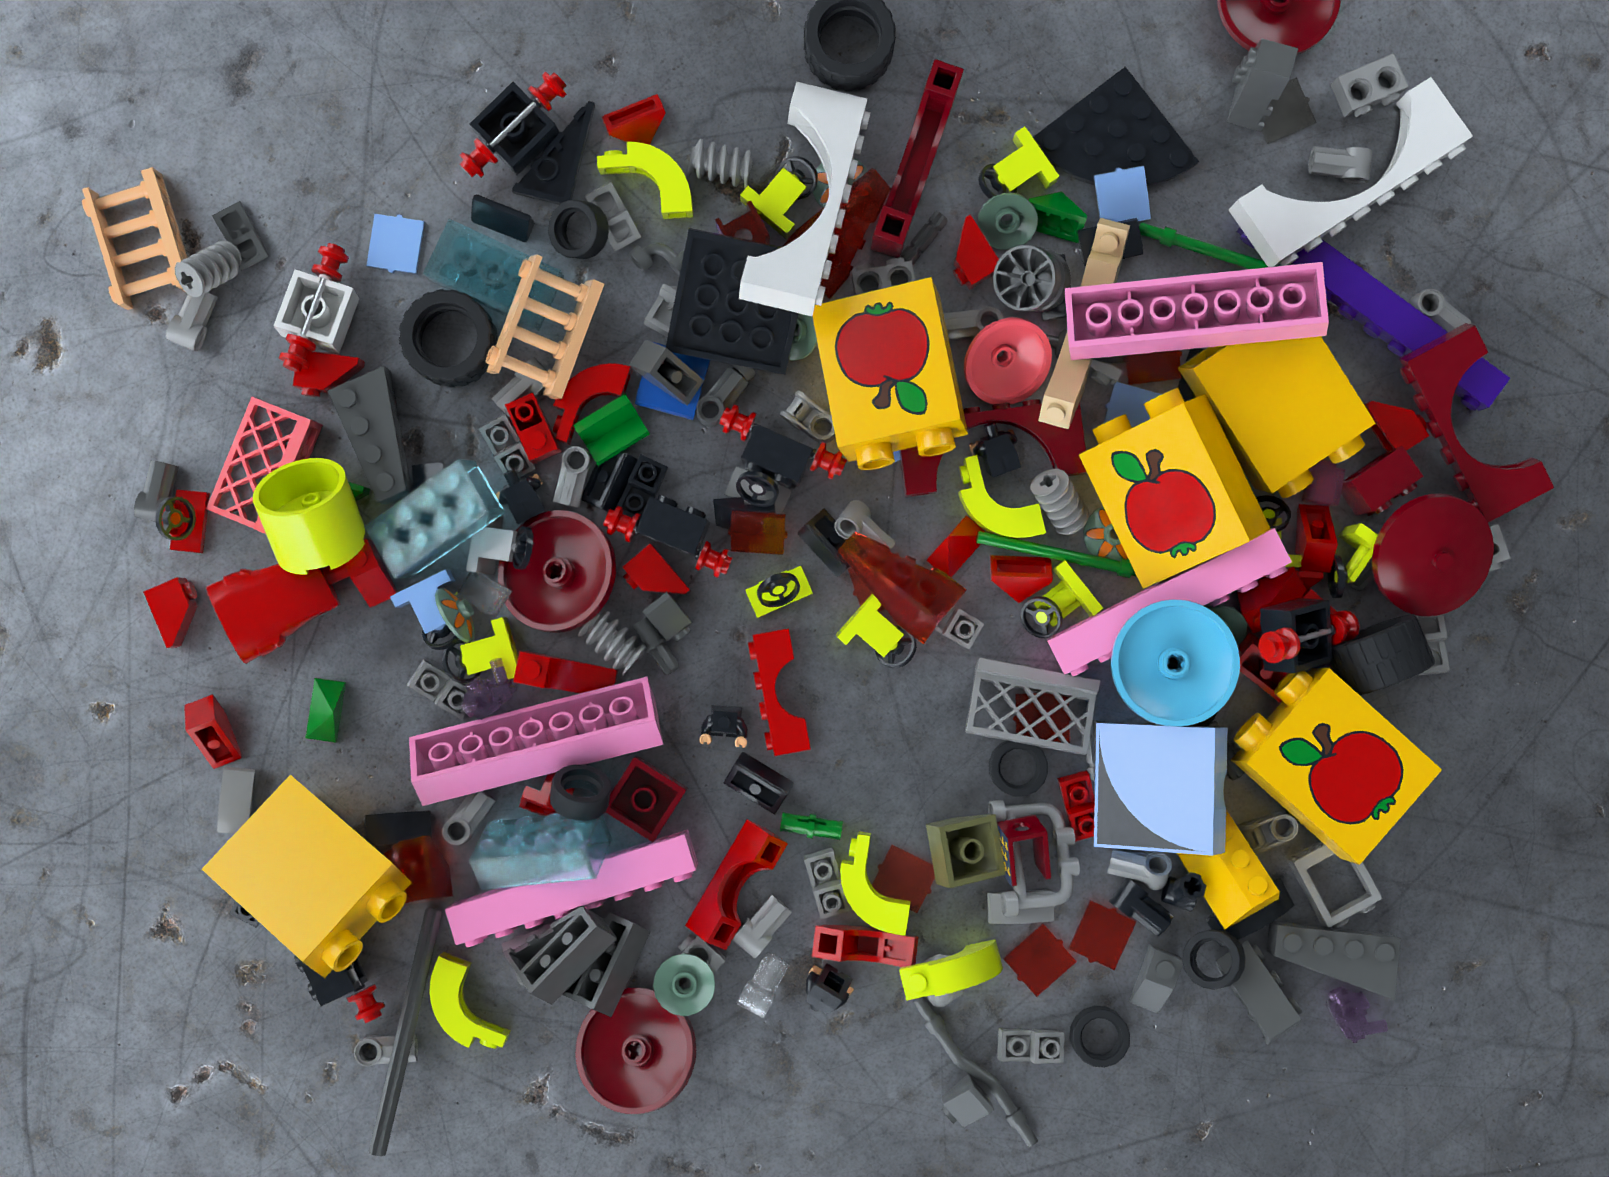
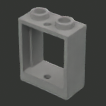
(1339, 917)

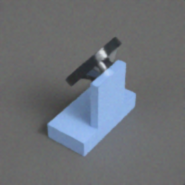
(423, 602)

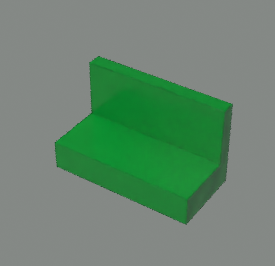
(611, 429)

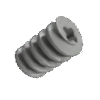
(720, 163)
(208, 268)
(1060, 501)
(612, 641)

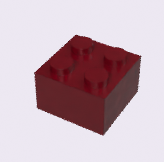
(1379, 481)
(645, 798)

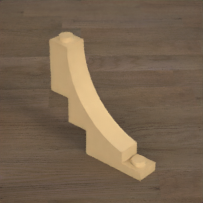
(1069, 375)

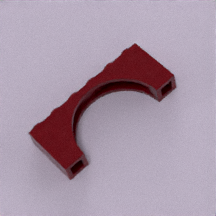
(917, 159)
(1434, 375)
(1059, 444)

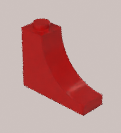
(561, 673)

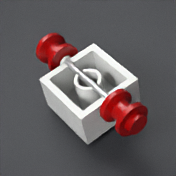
(316, 309)

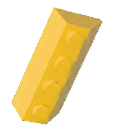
(1233, 879)

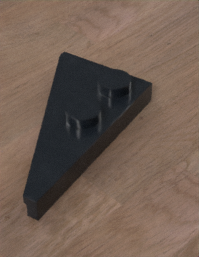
(556, 171)

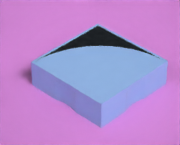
(1160, 788)

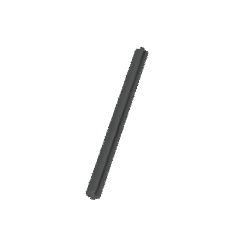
(405, 1032)

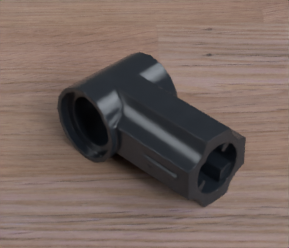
(1183, 891)
(1137, 904)

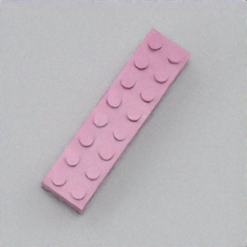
(1197, 311)
(1200, 584)
(534, 741)
(620, 874)

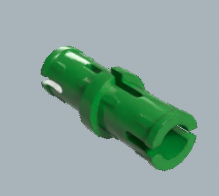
(811, 826)

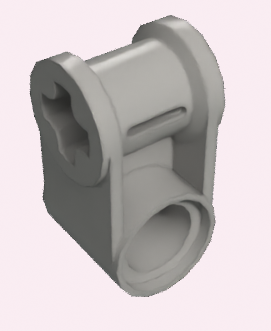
(807, 417)
(1264, 831)

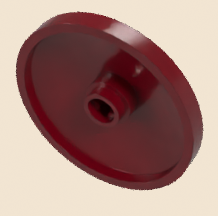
(1282, 21)
(1432, 554)
(566, 575)
(637, 1055)

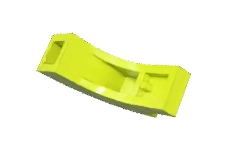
(660, 168)
(989, 515)
(871, 906)
(953, 973)
(451, 1009)

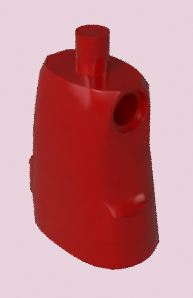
(271, 604)

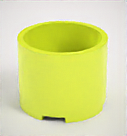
(309, 515)

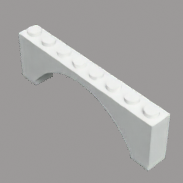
(1285, 226)
(794, 273)

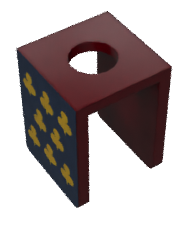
(1040, 844)

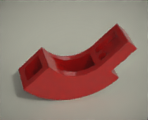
(587, 385)
(864, 944)

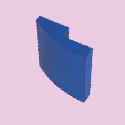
(655, 398)

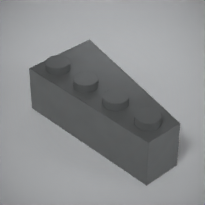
(372, 425)
(1348, 955)

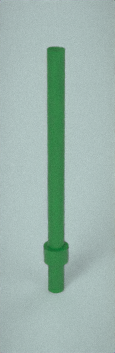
(1170, 237)
(1122, 568)

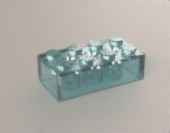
(487, 256)
(434, 519)
(539, 851)

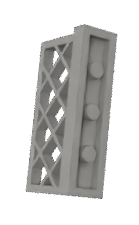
(1036, 680)

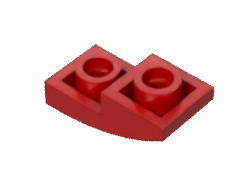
(1079, 803)

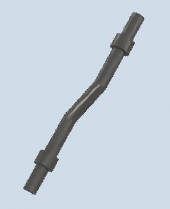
(1014, 1116)

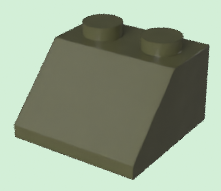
(965, 850)

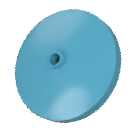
(1205, 659)

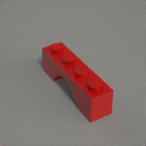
(787, 731)
(716, 913)

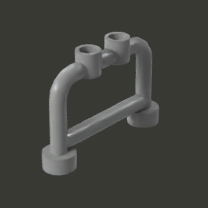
(1066, 866)

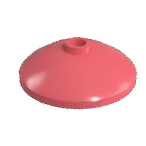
(1019, 369)

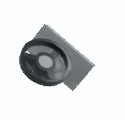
(757, 489)
(499, 544)

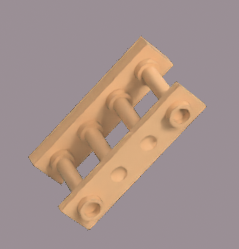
(160, 217)
(575, 323)

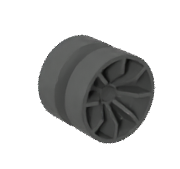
(1031, 278)

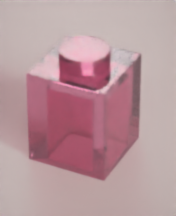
(1326, 486)

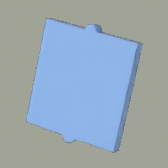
(1123, 194)
(395, 243)
(1129, 401)

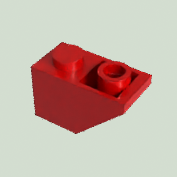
(533, 428)

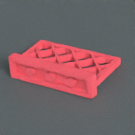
(299, 447)

